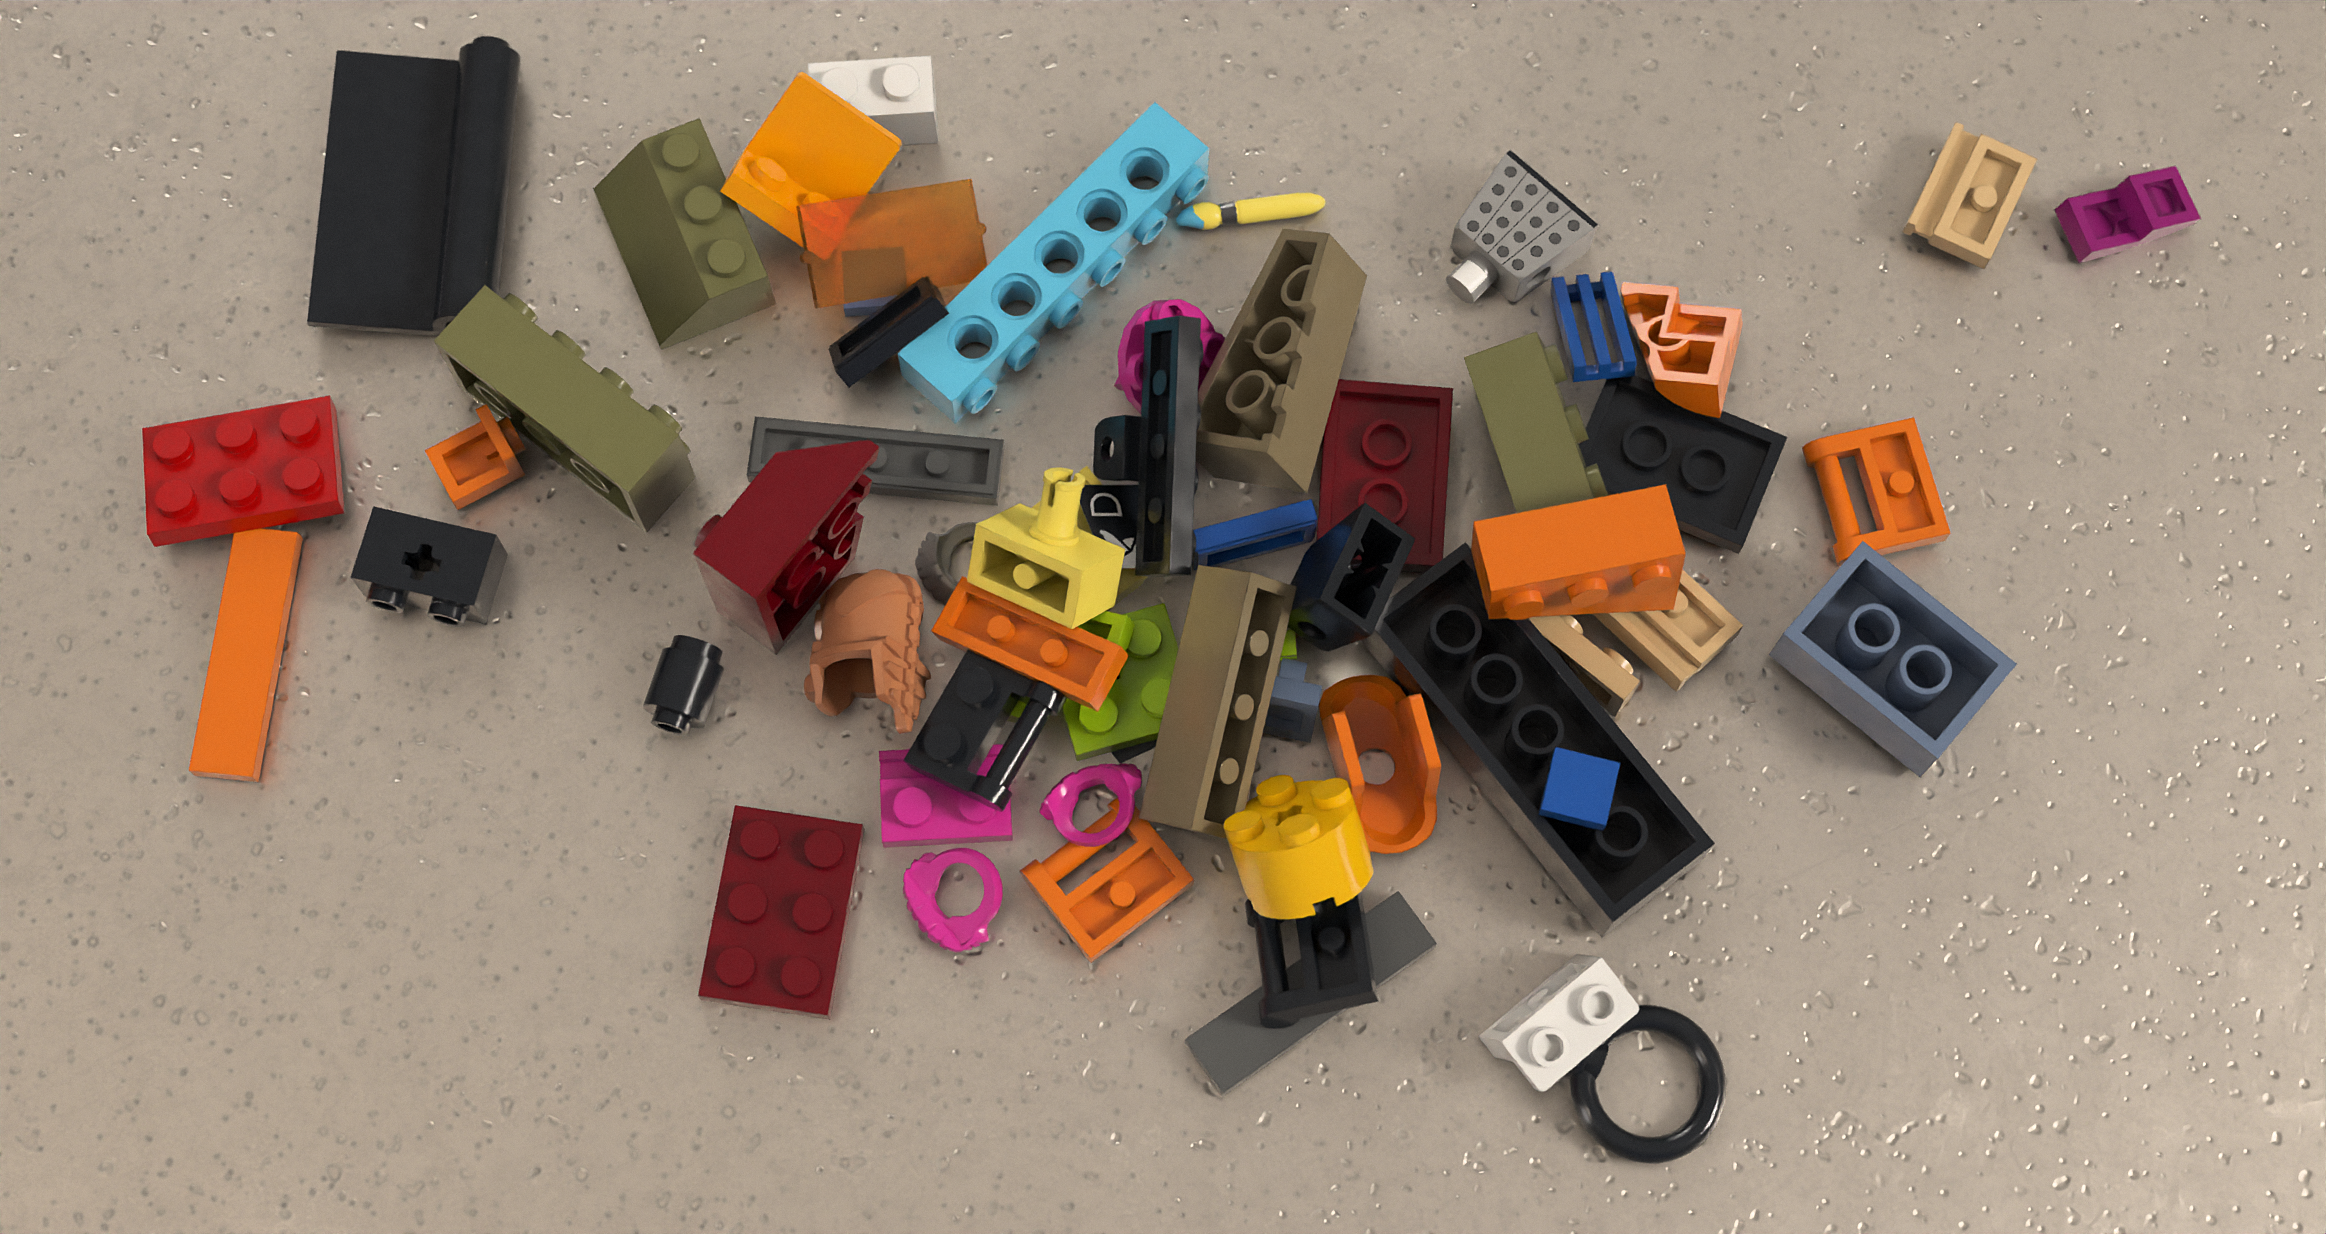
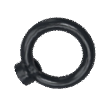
(1693, 1131)

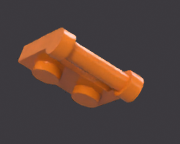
(1895, 484)
(1117, 895)

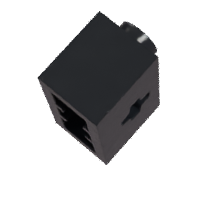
(403, 544)

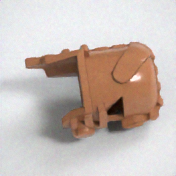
(875, 627)

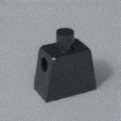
(1341, 600)

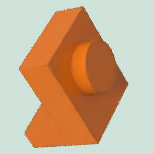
(478, 459)

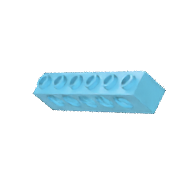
(1151, 148)

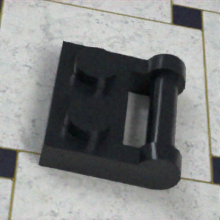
(969, 722)
(1333, 960)

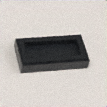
(887, 330)

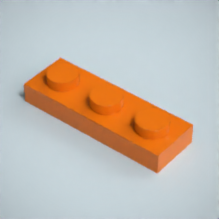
(1031, 644)

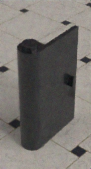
(413, 187)

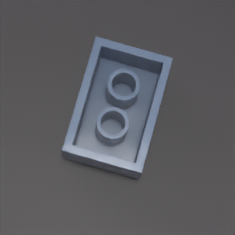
(1892, 659)

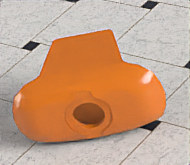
(1376, 714)

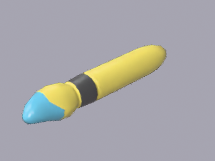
(1209, 215)

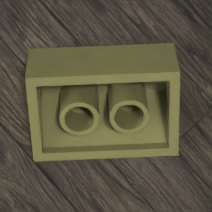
(682, 236)

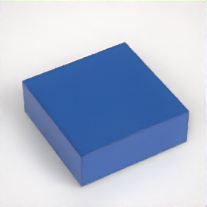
(1579, 788)

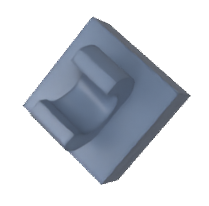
(1292, 703)

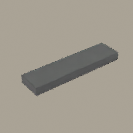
(907, 461)
(1239, 1046)

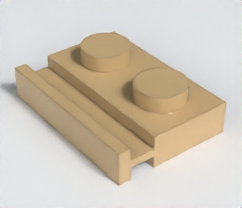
(1970, 195)
(1679, 639)

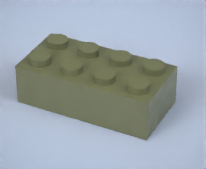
(567, 406)

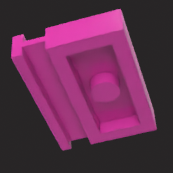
(929, 813)

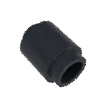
(684, 685)

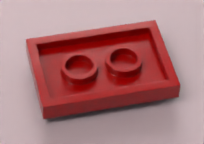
(242, 471)

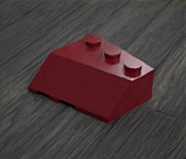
(786, 538)

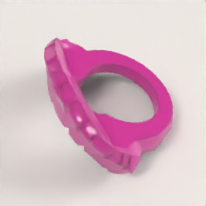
(1060, 802)
(919, 889)

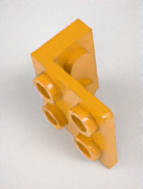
(808, 153)

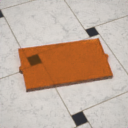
(890, 240)

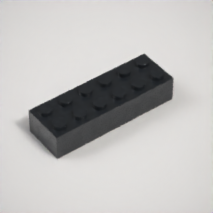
(1502, 709)

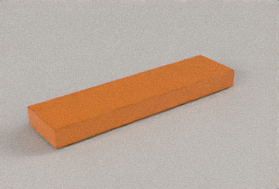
(246, 655)

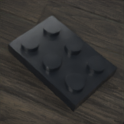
(1709, 463)

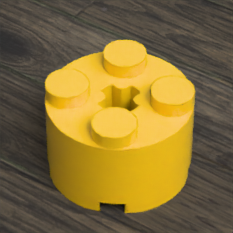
(1299, 846)

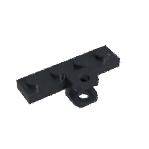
(1160, 447)

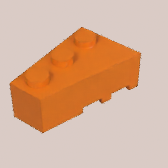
(1581, 557)

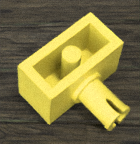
(1045, 558)

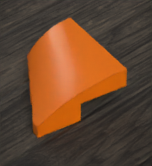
(1684, 345)

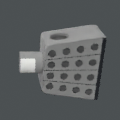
(1516, 234)

